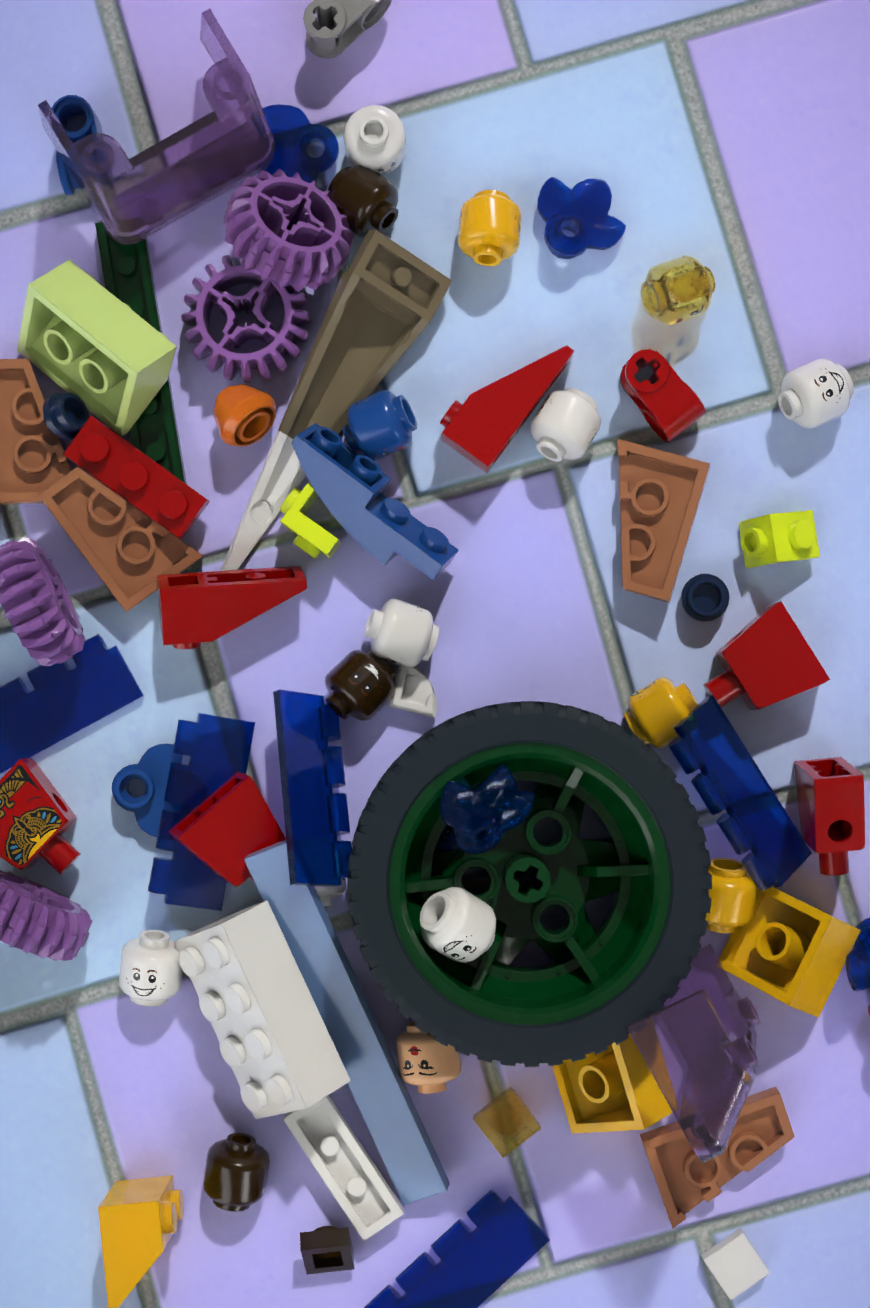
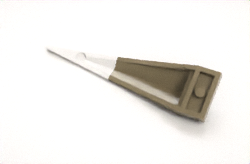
(367, 328)

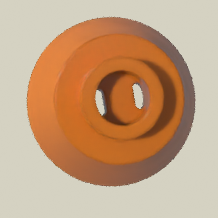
(243, 414)

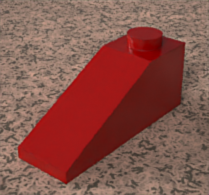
(495, 413)
(214, 603)

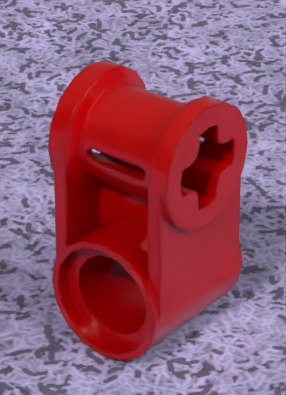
(667, 402)

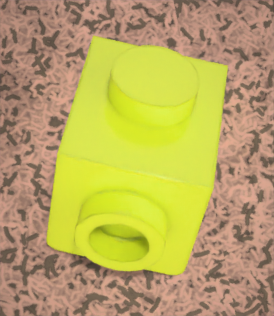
(310, 536)
(779, 538)

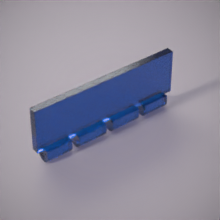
(63, 700)
(216, 752)
(307, 777)
(735, 783)
(471, 1261)

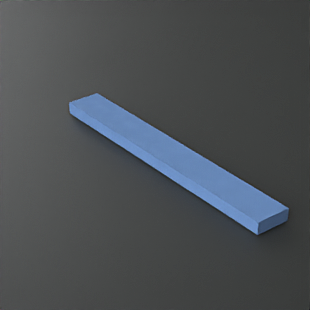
(352, 1028)

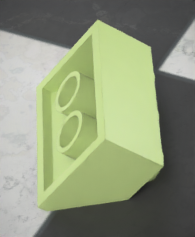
(94, 345)

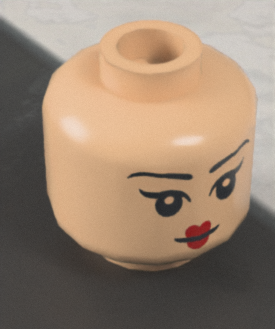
(425, 1061)

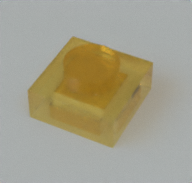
(506, 1122)

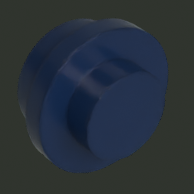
(65, 414)
(705, 597)

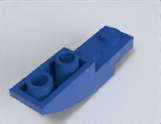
(354, 495)

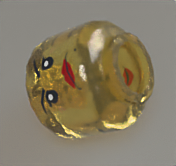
(677, 290)

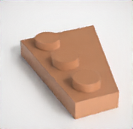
(28, 450)
(657, 515)
(116, 537)
(688, 1181)

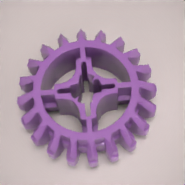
(259, 227)
(235, 336)
(38, 603)
(40, 919)

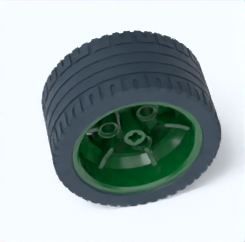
(596, 979)

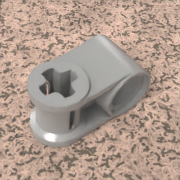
(347, 17)

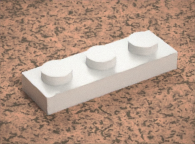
(345, 1166)

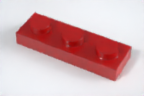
(136, 477)

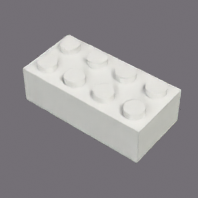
(261, 1012)

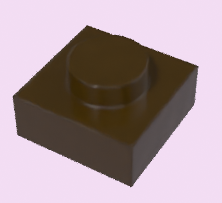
(327, 1250)

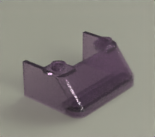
(182, 170)
(702, 1053)

